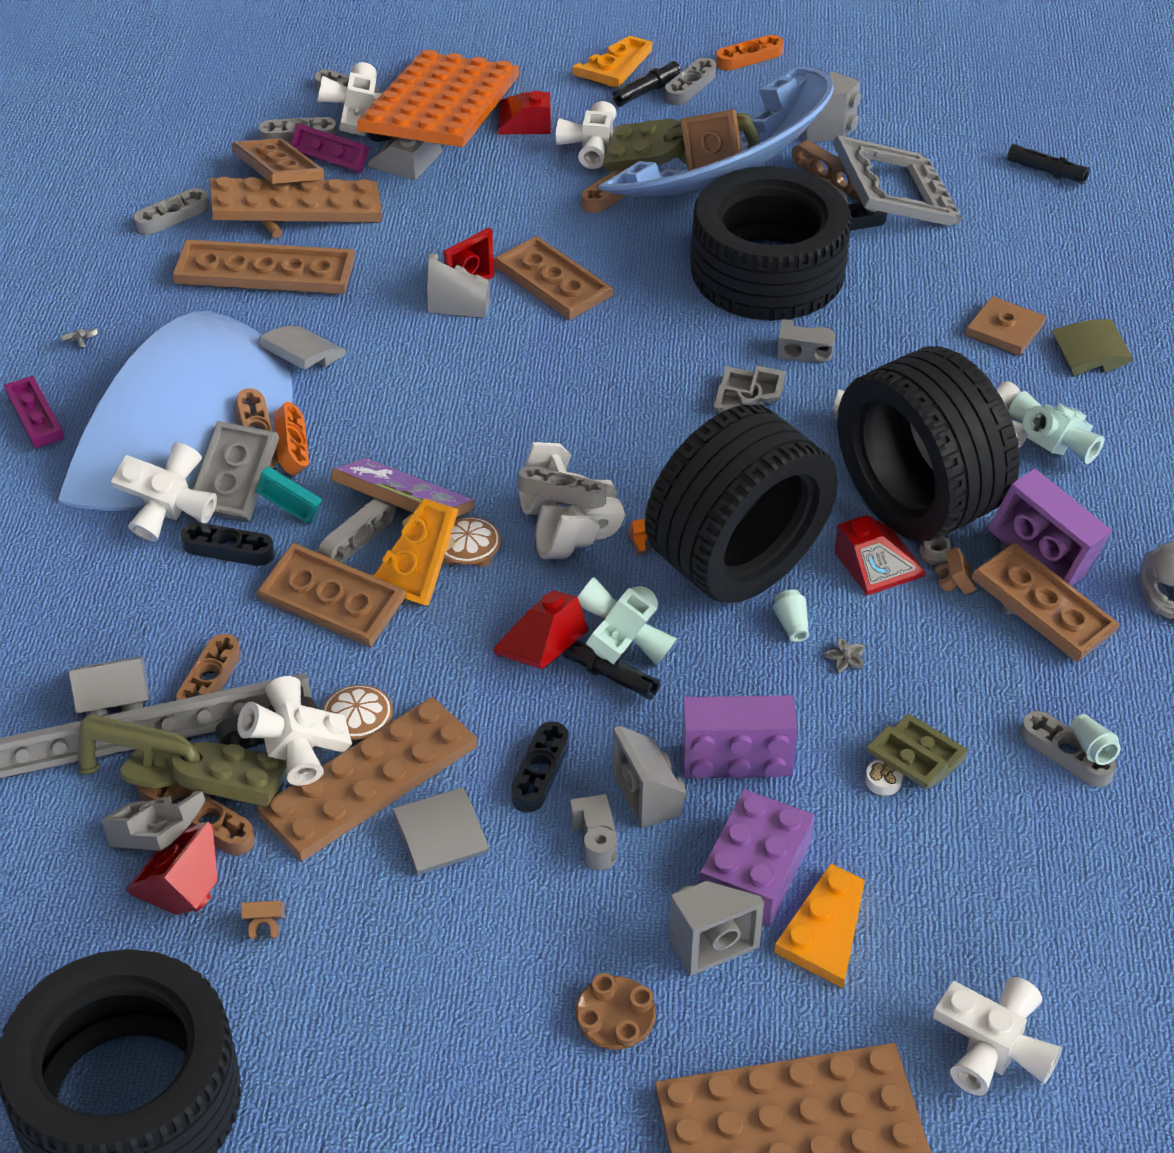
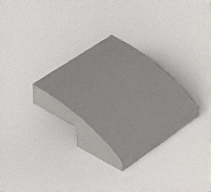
(301, 346)
(440, 830)

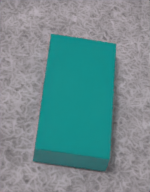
(288, 495)

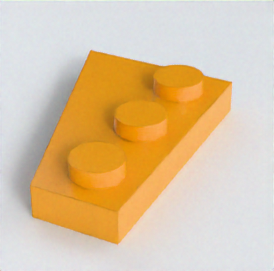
(616, 64)
(419, 551)
(825, 926)

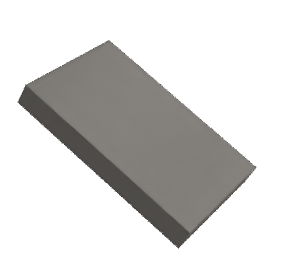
(234, 467)

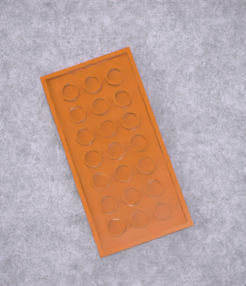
(439, 98)

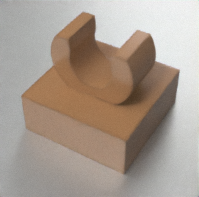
(956, 572)
(262, 913)

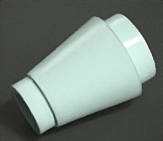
(792, 613)
(1096, 741)

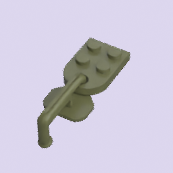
(658, 142)
(170, 760)

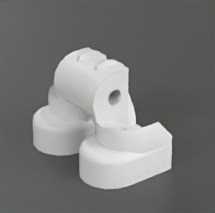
(561, 527)

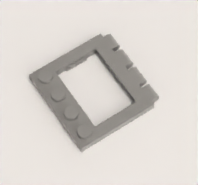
(855, 159)

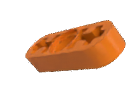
(749, 52)
(292, 442)

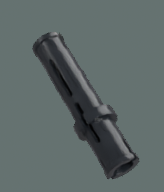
(654, 79)
(1058, 167)
(619, 672)

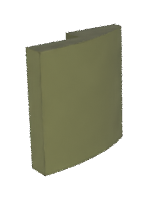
(1092, 345)
(918, 751)

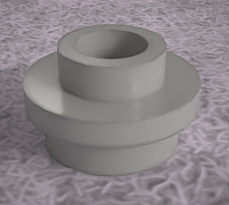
(934, 550)

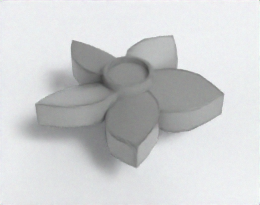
(79, 335)
(846, 655)

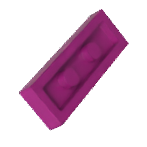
(330, 148)
(33, 412)

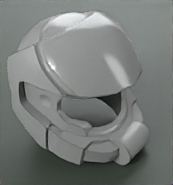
(1156, 569)

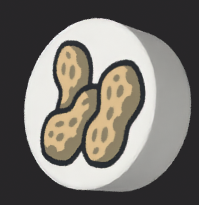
(883, 778)

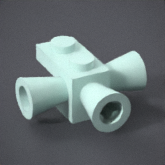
(1056, 427)
(624, 622)

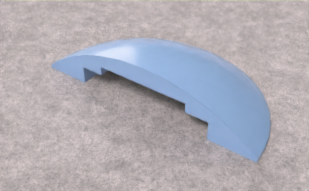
(790, 108)
(171, 394)

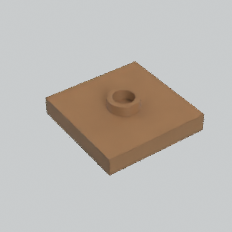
(710, 138)
(1005, 325)

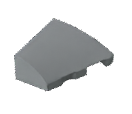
(455, 290)
(749, 387)
(151, 823)

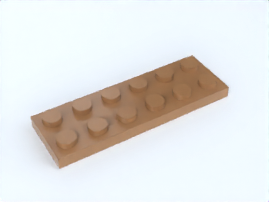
(295, 201)
(264, 266)
(367, 778)

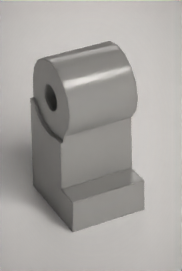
(805, 343)
(600, 837)

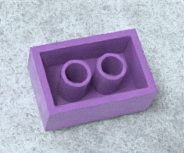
(1050, 526)
(738, 736)
(760, 849)

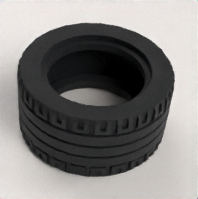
(762, 278)
(928, 442)
(740, 502)
(111, 999)

